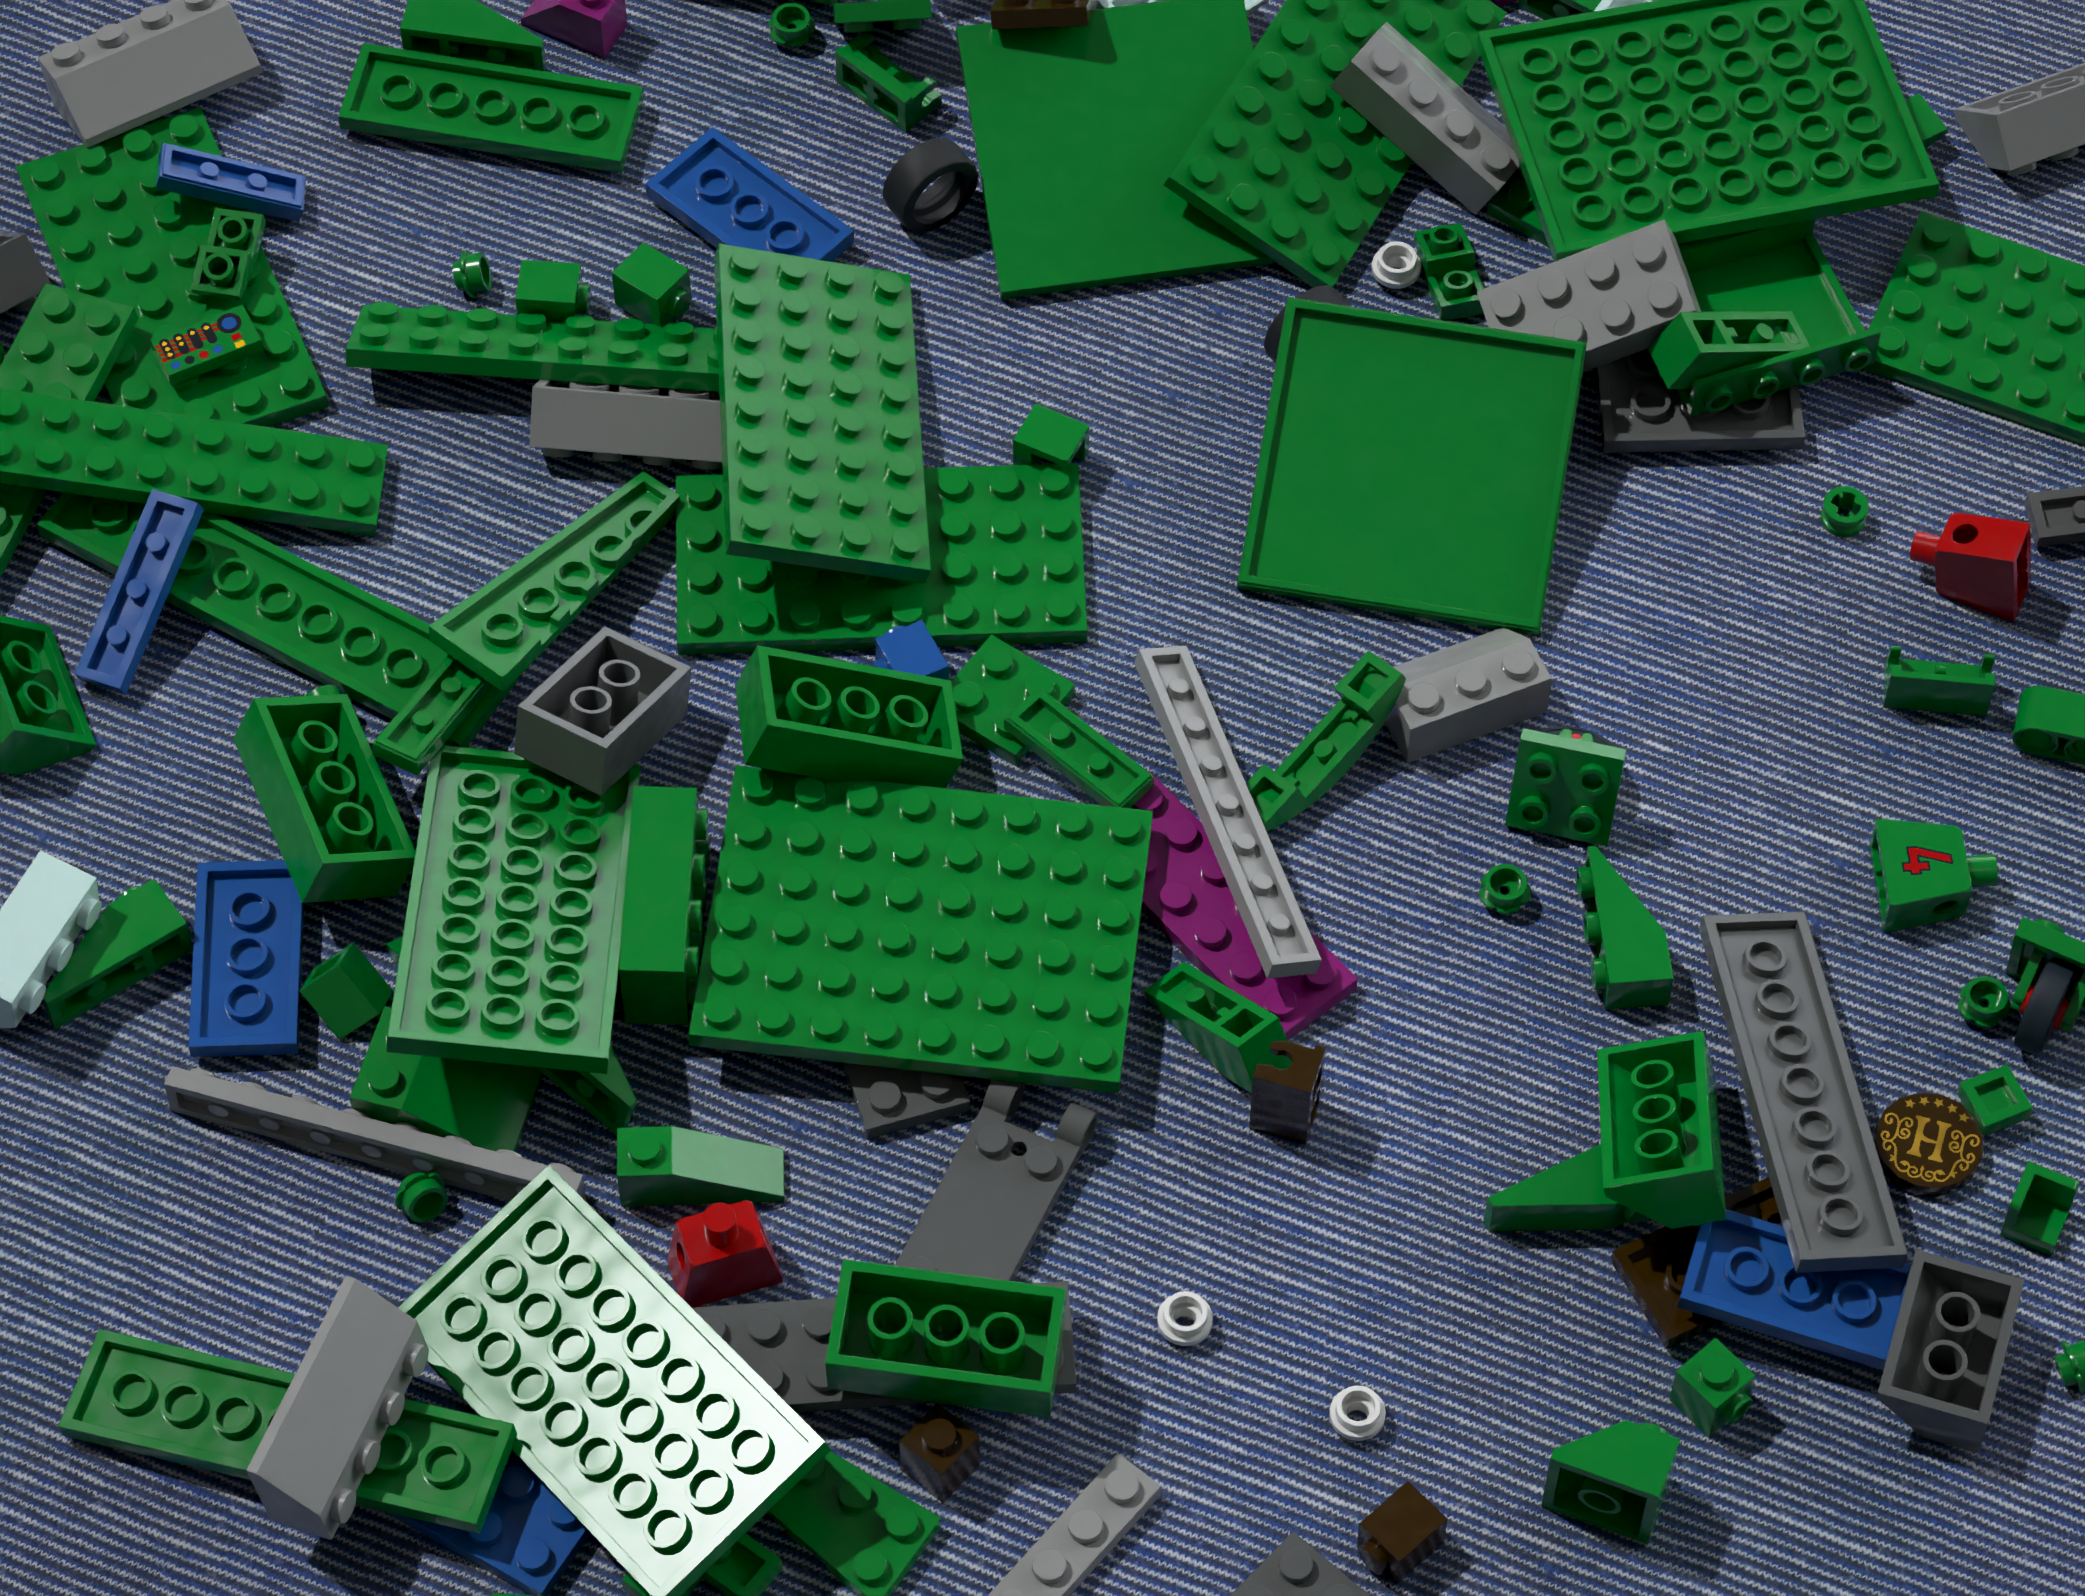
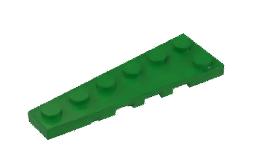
(534, 600)
(856, 1525)

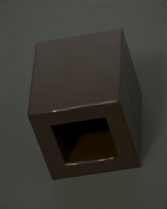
(939, 1453)
(1400, 1533)

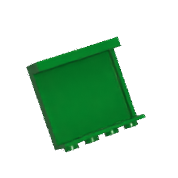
(1775, 272)

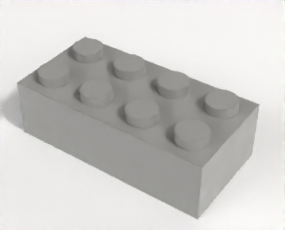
(1607, 295)

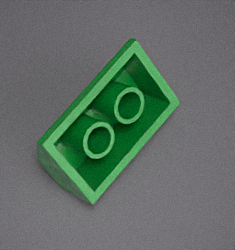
(38, 701)

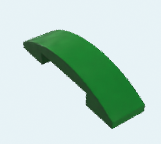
(1332, 746)

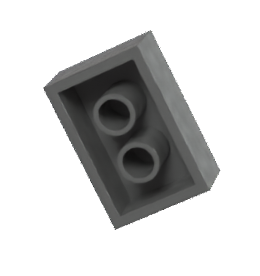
(602, 710)

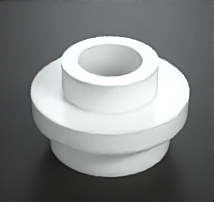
(1400, 256)
(1187, 1305)
(1359, 1399)

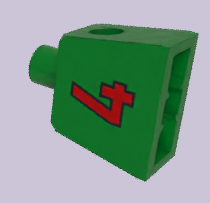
(1924, 873)

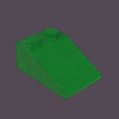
(446, 1095)

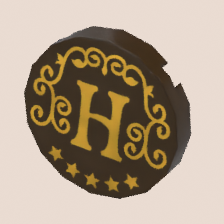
(1928, 1144)

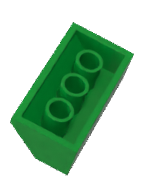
(1662, 1130)

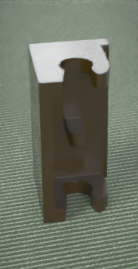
(1288, 1098)

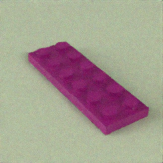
(1197, 913)

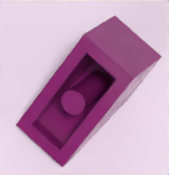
(581, 23)

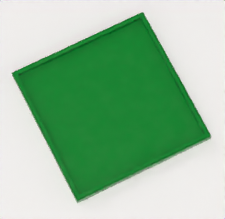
(1086, 131)
(1412, 466)

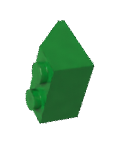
(1613, 1478)

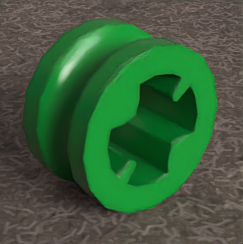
(1844, 497)

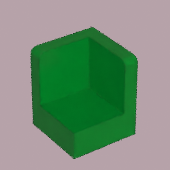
(1050, 437)
(346, 991)
(2039, 1208)

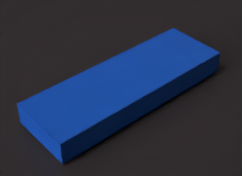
(230, 182)

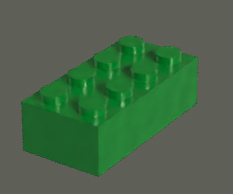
(846, 720)
(324, 798)
(663, 905)
(946, 1338)

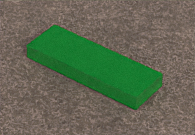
(431, 716)
(1078, 751)

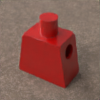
(1979, 562)
(721, 1254)

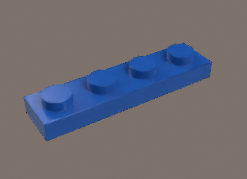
(138, 591)

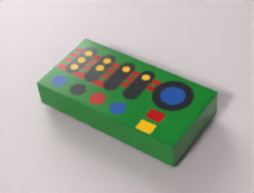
(206, 345)

